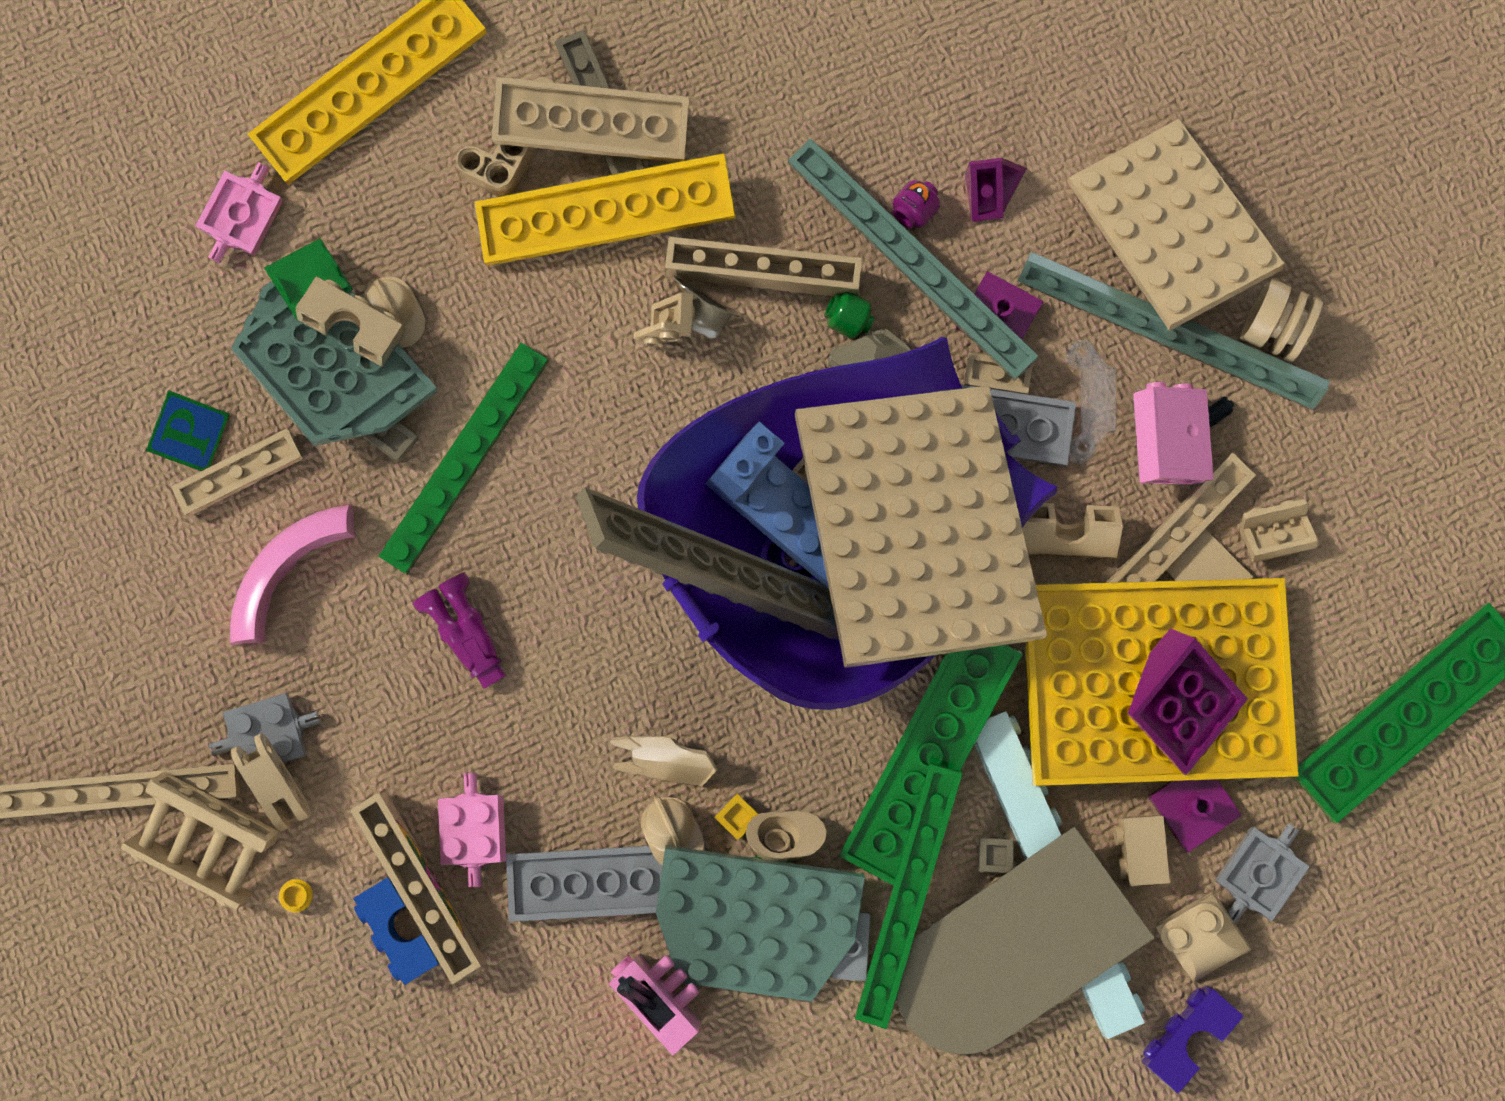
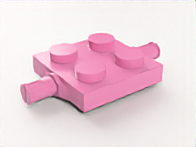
(239, 213)
(472, 830)

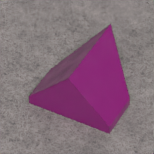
(991, 187)

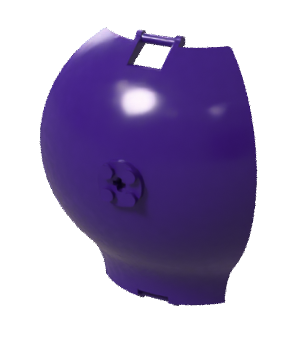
(772, 653)

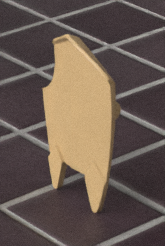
(665, 759)

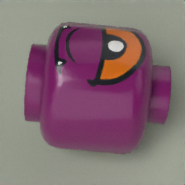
(916, 204)

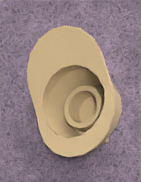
(397, 298)
(671, 824)
(785, 835)

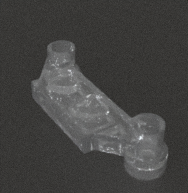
(1097, 399)

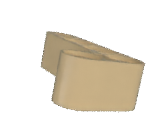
(494, 164)

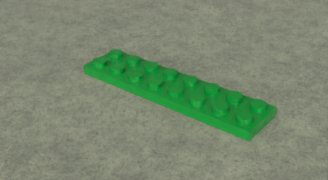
(1406, 715)
(938, 733)

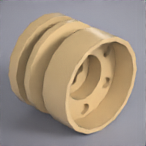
(1282, 320)

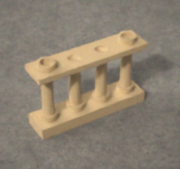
(225, 822)

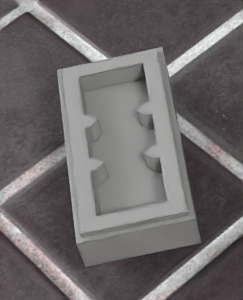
(855, 961)

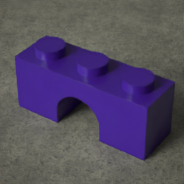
(1169, 1055)

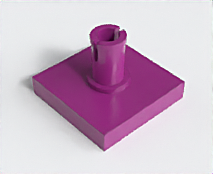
(1008, 303)
(1194, 810)

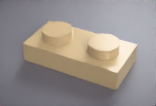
(984, 371)

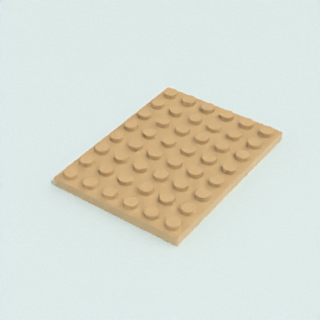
(918, 526)

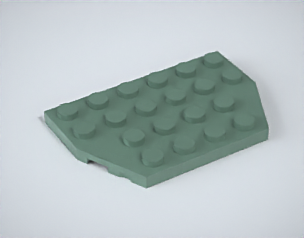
(321, 379)
(756, 921)

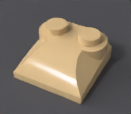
(1202, 936)

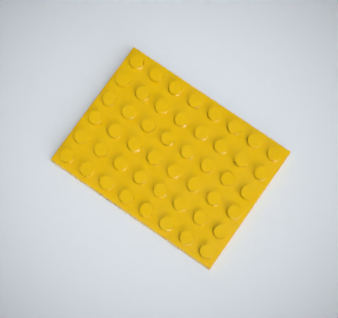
(1094, 659)

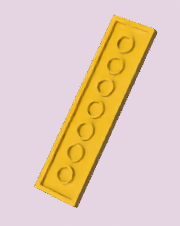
(365, 85)
(605, 209)

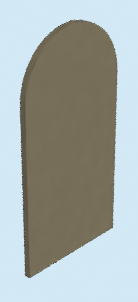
(1017, 949)

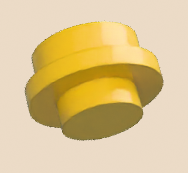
(296, 895)

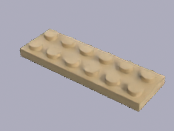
(589, 119)

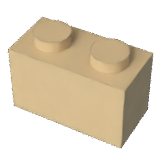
(1142, 850)

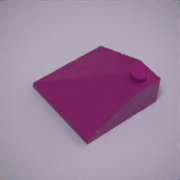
(1184, 699)

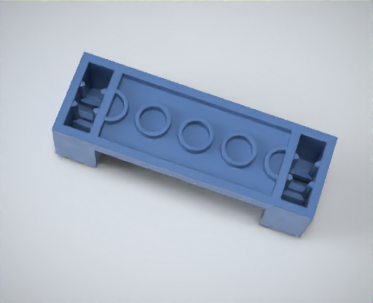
(771, 498)

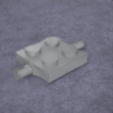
(274, 719)
(1262, 873)

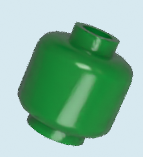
(849, 315)

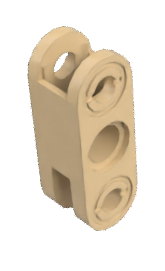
(271, 782)

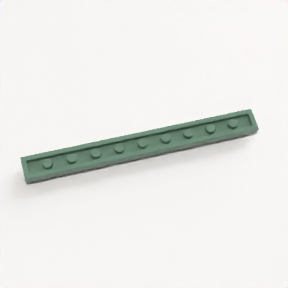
(913, 260)
(1187, 338)

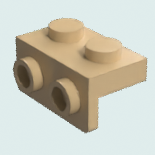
(669, 320)
(1278, 530)

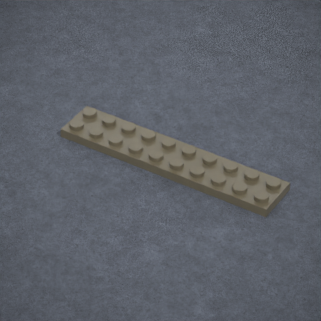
(706, 563)

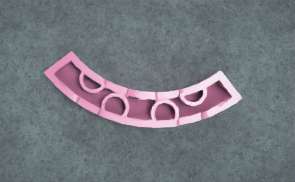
(276, 561)

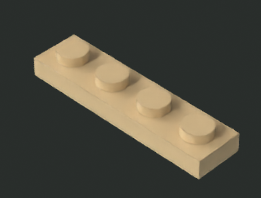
(237, 472)

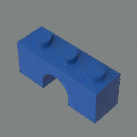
(379, 909)

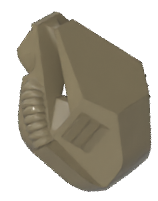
(868, 347)

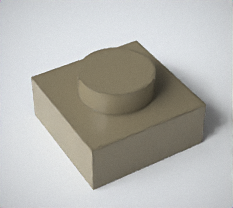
(995, 855)

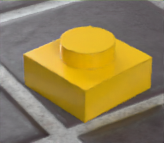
(736, 816)

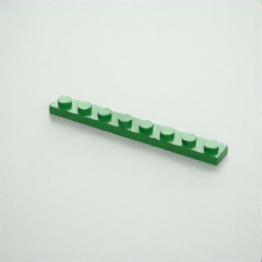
(463, 458)
(908, 895)

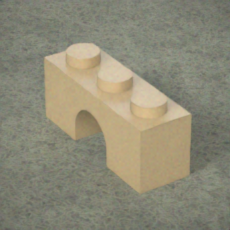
(328, 304)
(1093, 536)

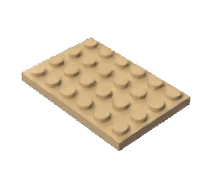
(1175, 224)

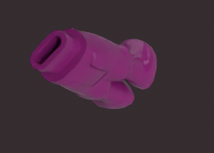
(468, 635)

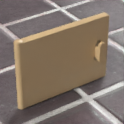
(1206, 561)

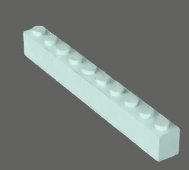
(1034, 828)

